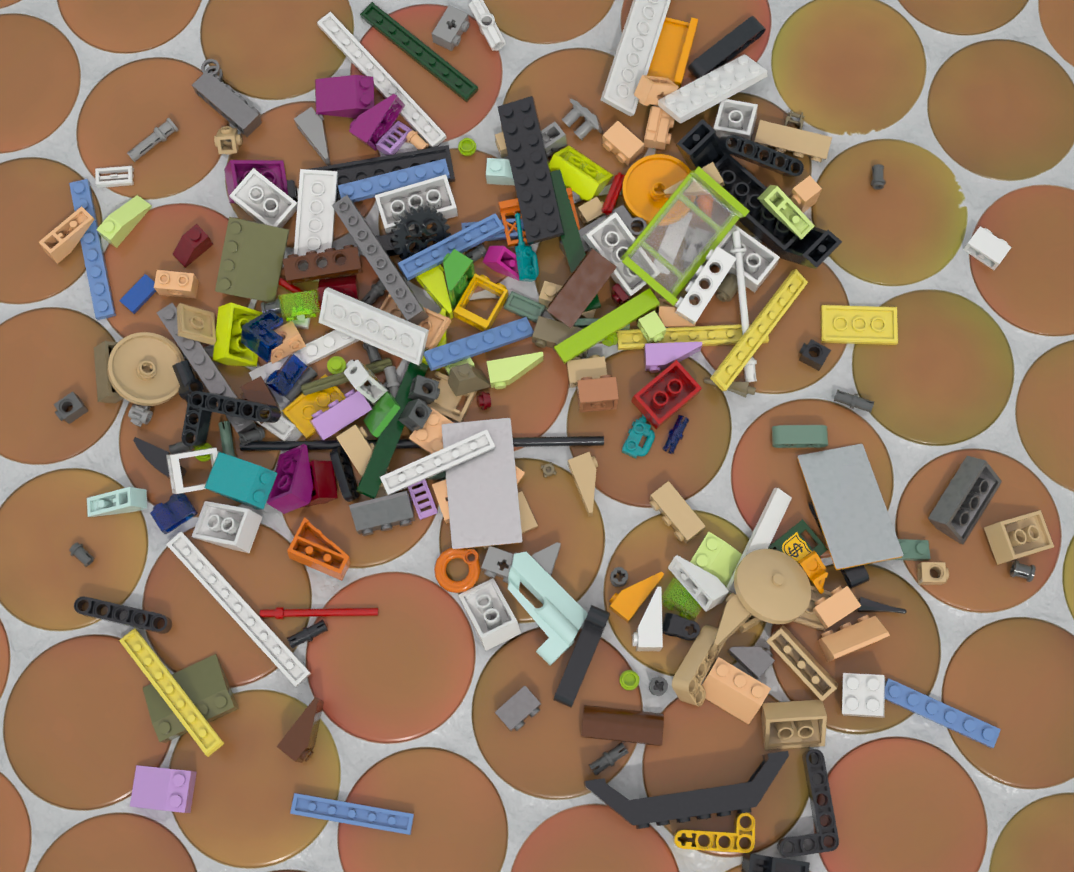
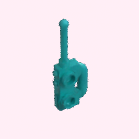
(525, 256)
(639, 429)

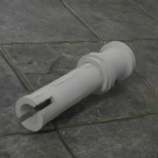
(159, 134)

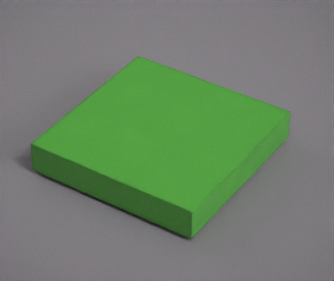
(381, 414)

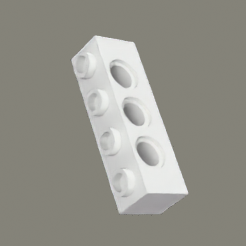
(724, 262)

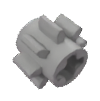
(140, 414)

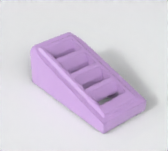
(381, 144)
(427, 513)

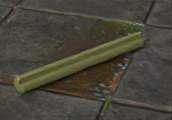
(341, 378)

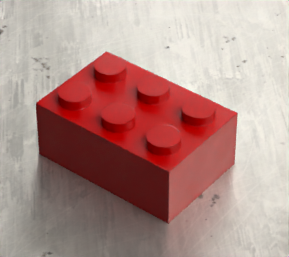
(666, 394)

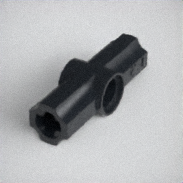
(186, 380)

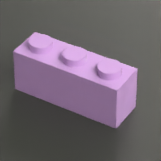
(340, 414)

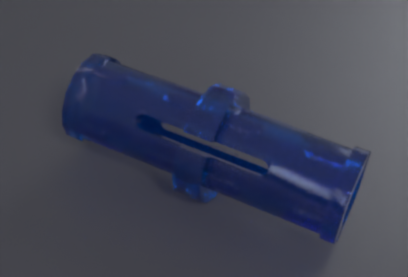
(675, 434)

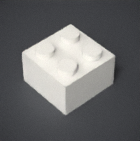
(736, 119)
(863, 695)

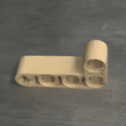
(695, 667)

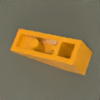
(630, 599)

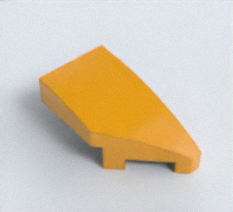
(814, 570)

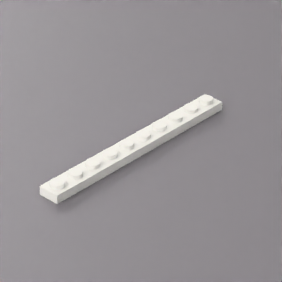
(382, 80)
(238, 609)

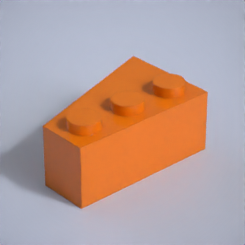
(318, 552)

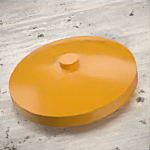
(646, 183)

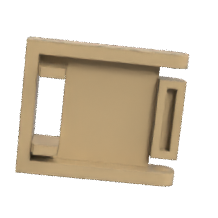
(448, 402)

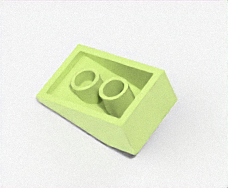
(717, 558)

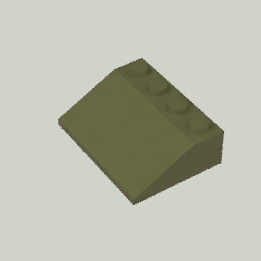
(252, 260)
(207, 689)

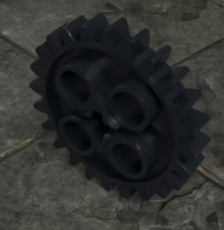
(421, 219)

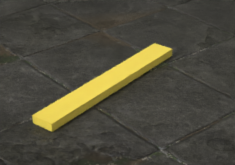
(759, 330)
(706, 334)
(171, 692)

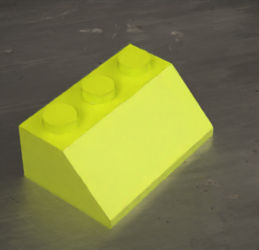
(580, 173)
(228, 343)

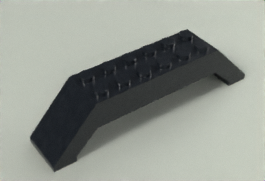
(701, 148)
(692, 803)

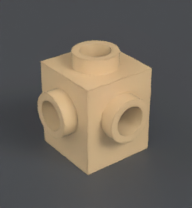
(228, 140)

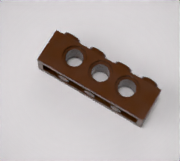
(332, 269)

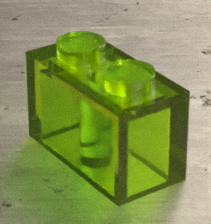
(299, 304)
(681, 600)

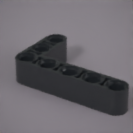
(209, 404)
(581, 656)
(817, 811)

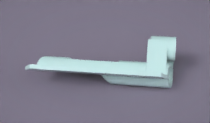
(560, 613)

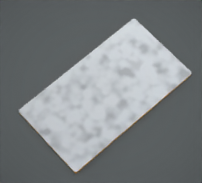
(483, 489)
(849, 506)

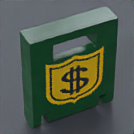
(794, 544)

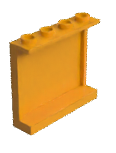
(673, 50)

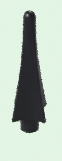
(872, 606)

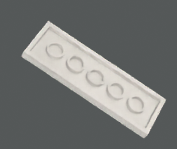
(712, 88)
(315, 213)
(373, 326)

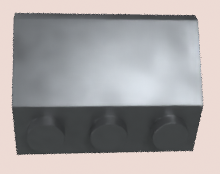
(382, 513)

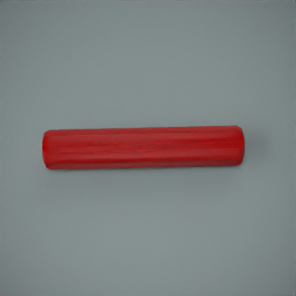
(613, 194)

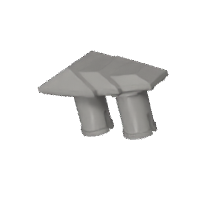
(591, 122)

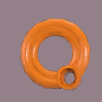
(457, 586)

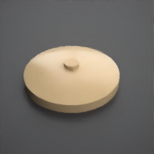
(143, 368)
(772, 586)

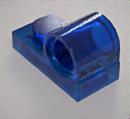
(283, 379)

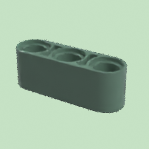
(799, 436)

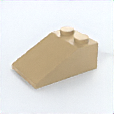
(1018, 537)

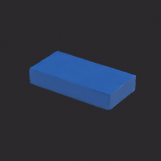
(138, 294)

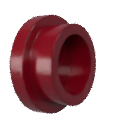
(484, 400)

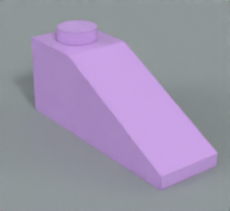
(661, 355)

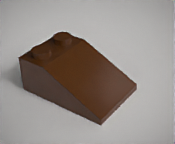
(303, 734)

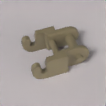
(800, 122)

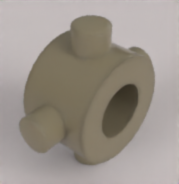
(548, 470)

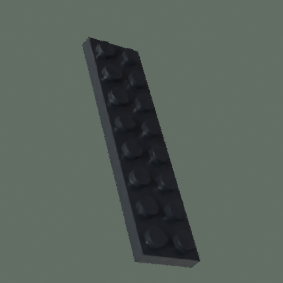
(376, 166)
(531, 170)

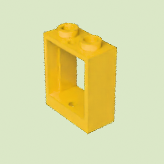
(473, 319)

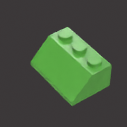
(458, 273)

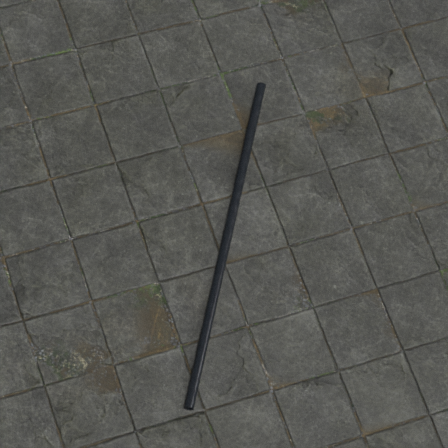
(408, 444)

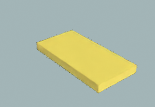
(859, 325)

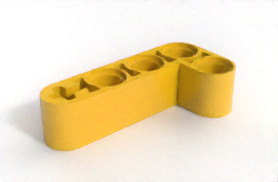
(713, 837)

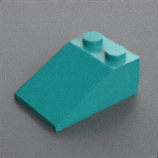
(241, 481)

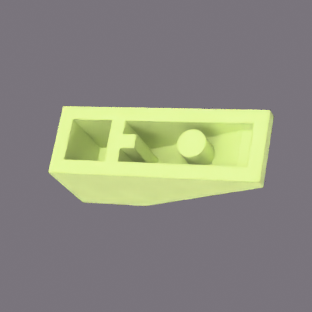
(786, 211)
(123, 220)
(507, 370)

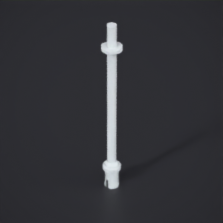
(749, 369)

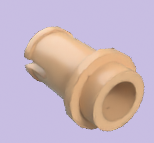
(413, 138)

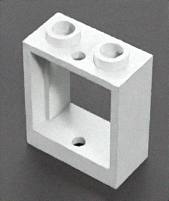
(175, 471)

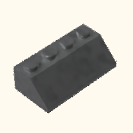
(965, 499)

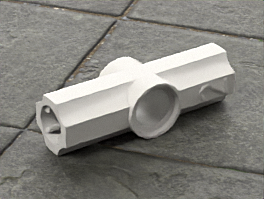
(490, 32)

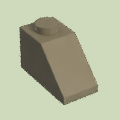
(466, 379)

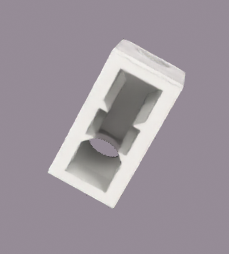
(358, 374)

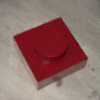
(619, 295)

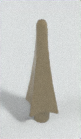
(739, 388)

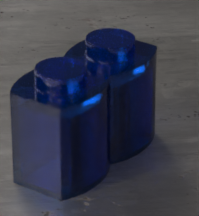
(173, 513)

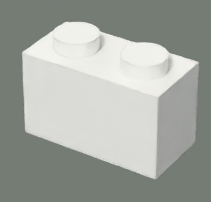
(987, 248)

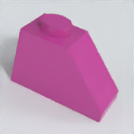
(502, 261)

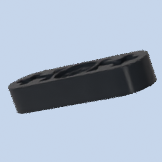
(344, 474)

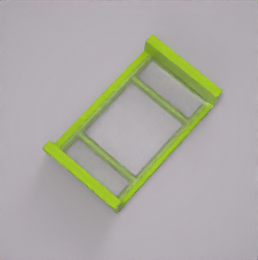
(683, 234)

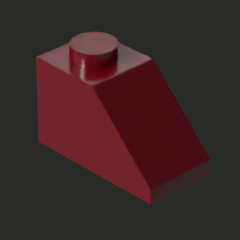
(192, 245)

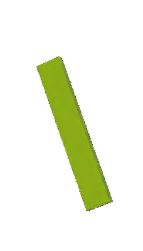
(607, 326)

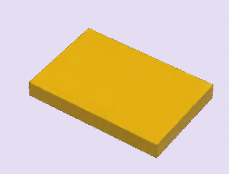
(304, 406)

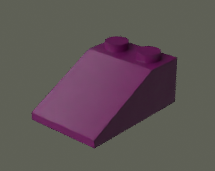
(344, 95)
(376, 121)
(271, 169)
(293, 482)

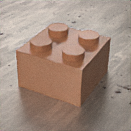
(597, 393)

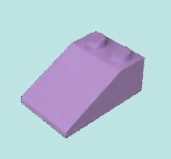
(163, 789)

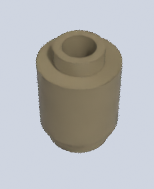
(727, 288)

